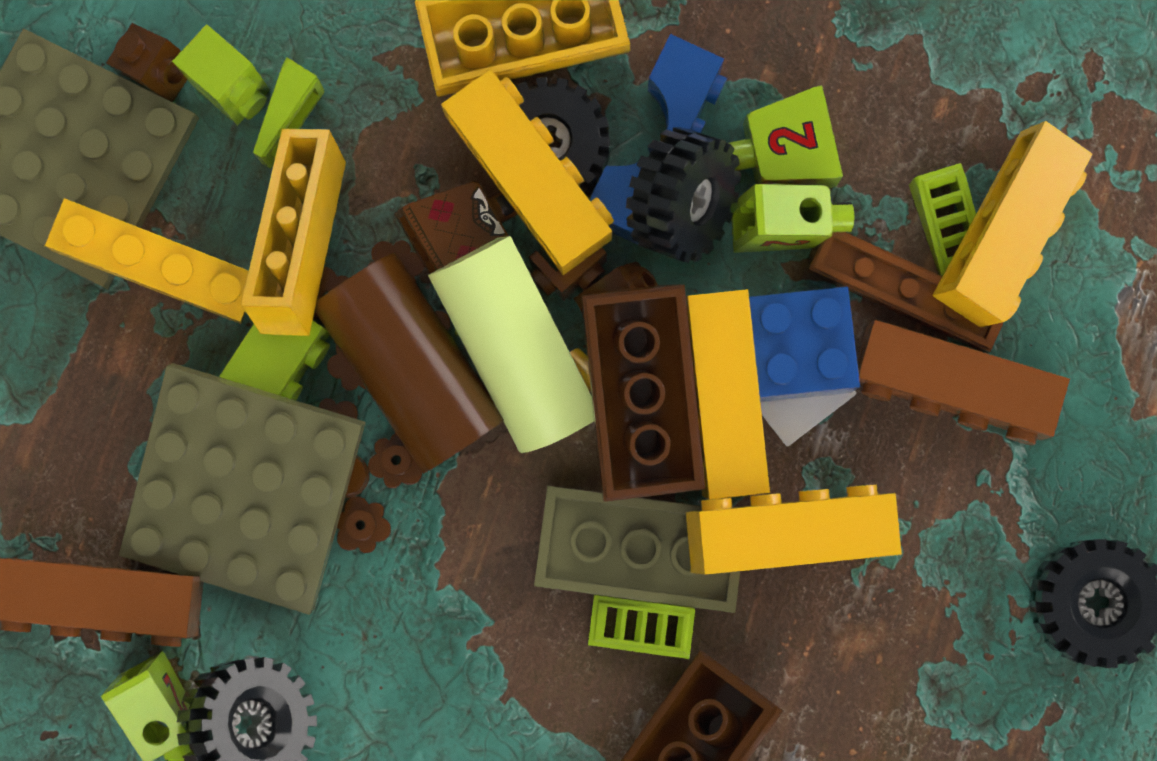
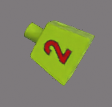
(791, 142)
(787, 217)
(144, 697)

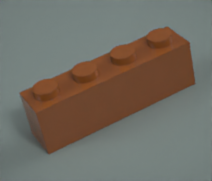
(961, 382)
(99, 599)

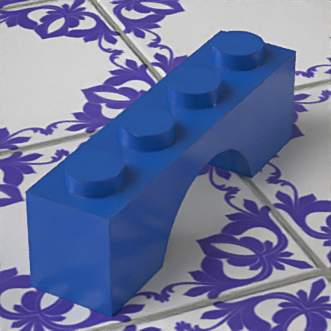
(681, 85)

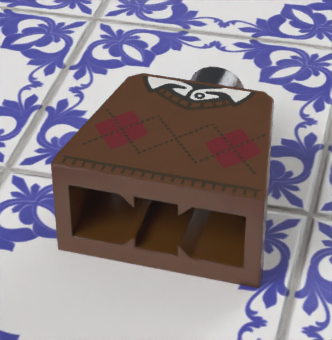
(454, 223)

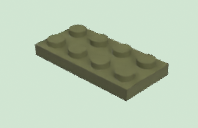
(625, 551)

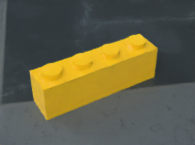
(528, 171)
(1013, 225)
(294, 232)
(148, 260)
(727, 395)
(792, 532)

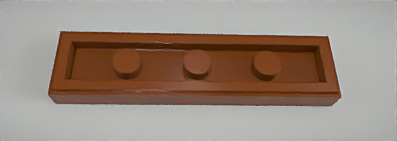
(896, 286)

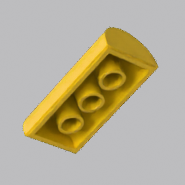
(516, 37)

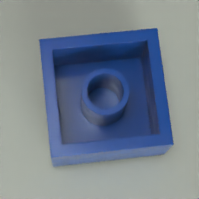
(804, 344)

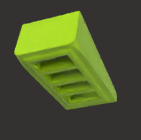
(290, 105)
(926, 206)
(683, 632)

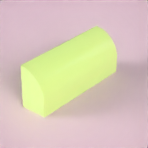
(514, 344)

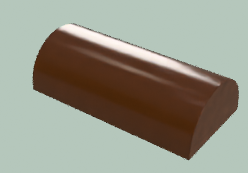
(408, 362)
(643, 391)
(706, 718)

